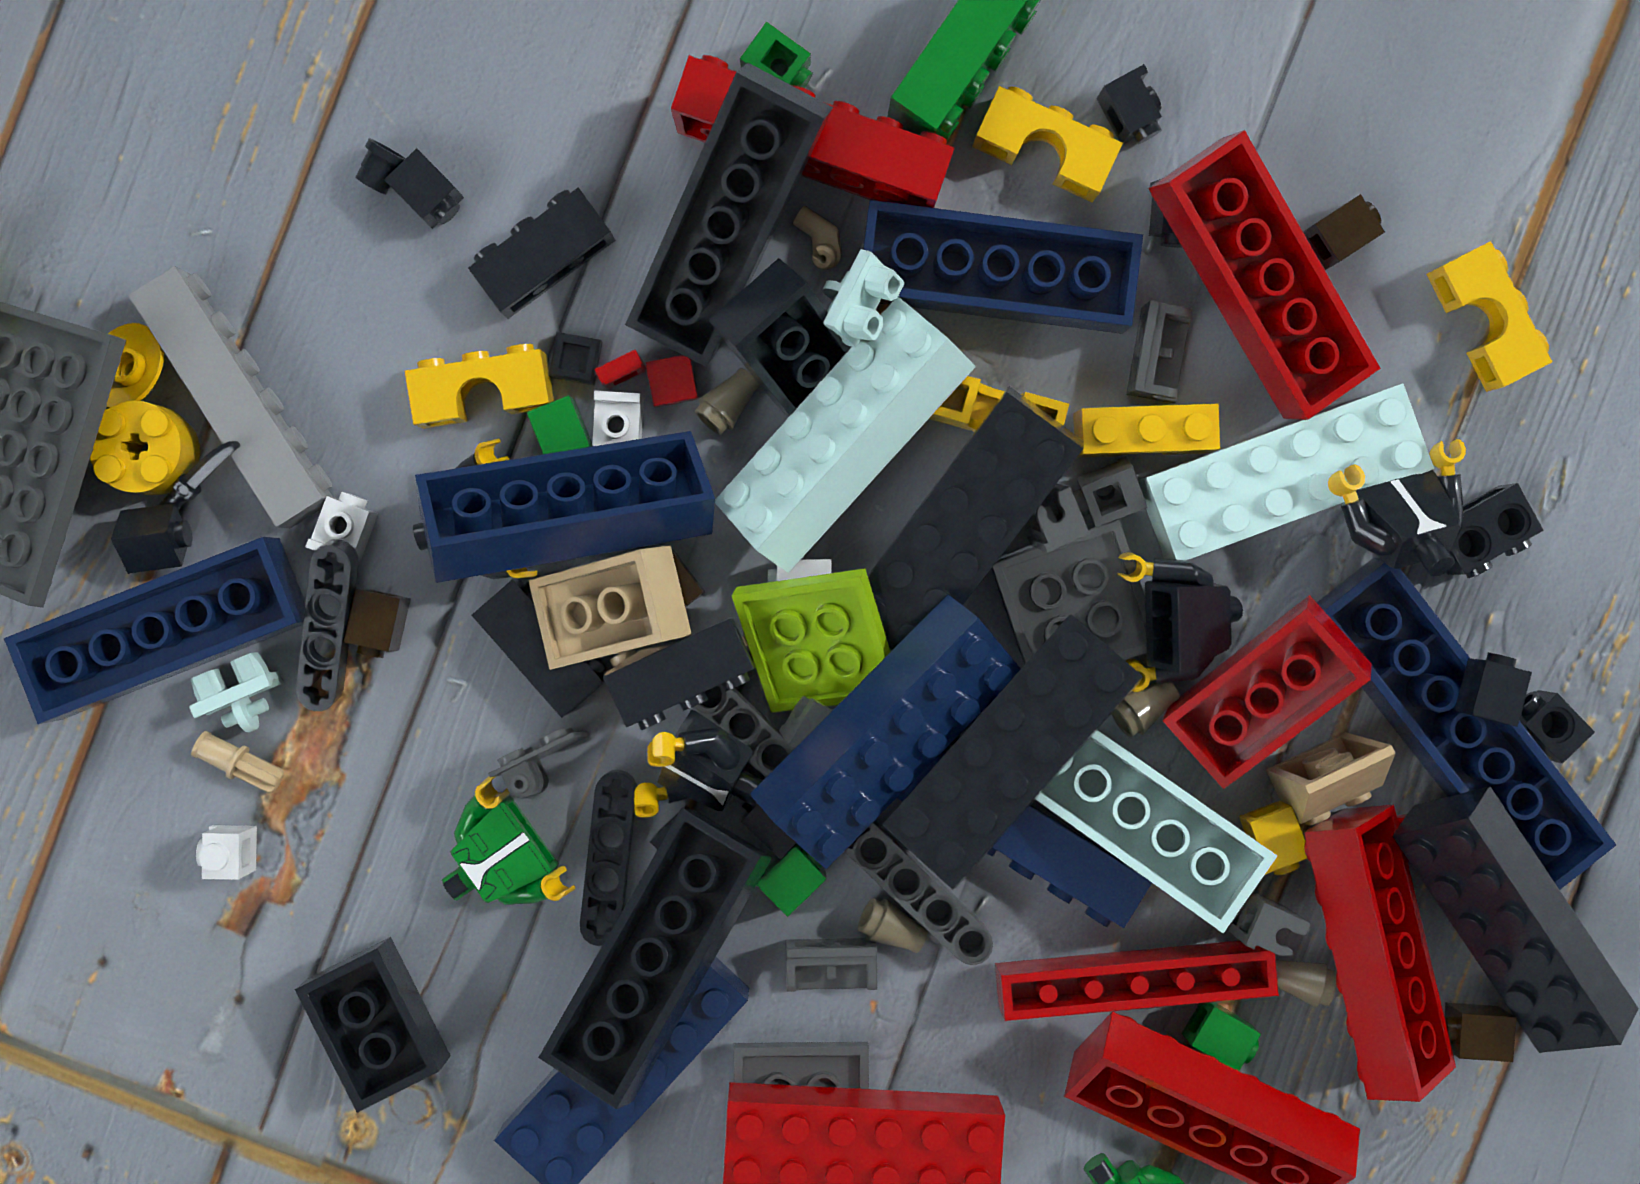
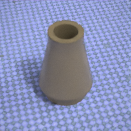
(726, 402)
(1144, 708)
(890, 926)
(1307, 981)

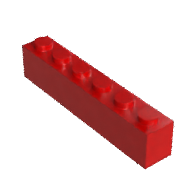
(1134, 979)

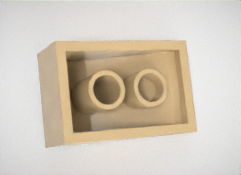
(610, 606)
(1331, 776)

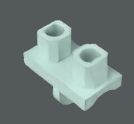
(855, 299)
(214, 696)

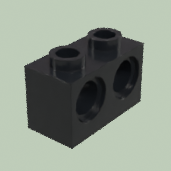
(1486, 538)

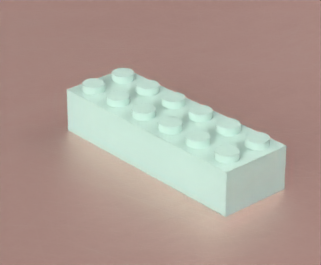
(843, 435)
(1282, 474)
(1158, 830)

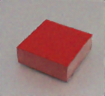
(620, 369)
(671, 380)

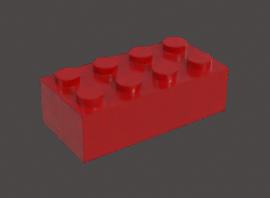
(1268, 692)

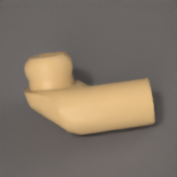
(824, 236)

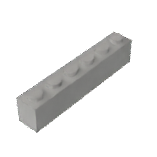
(232, 397)

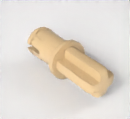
(237, 762)

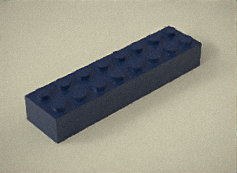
(1416, 689)

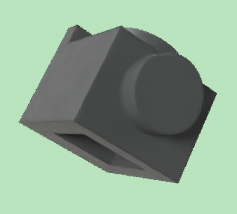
(1120, 502)

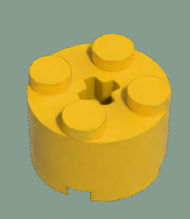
(119, 444)

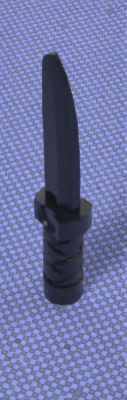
(187, 485)

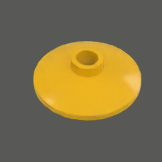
(139, 364)

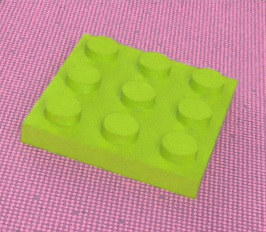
(812, 636)

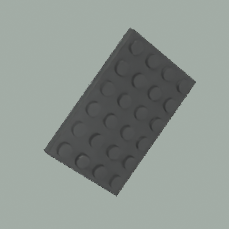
(50, 413)

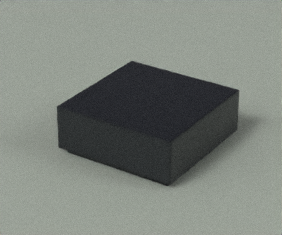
(575, 358)

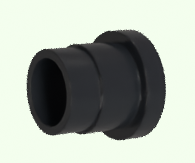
(378, 165)

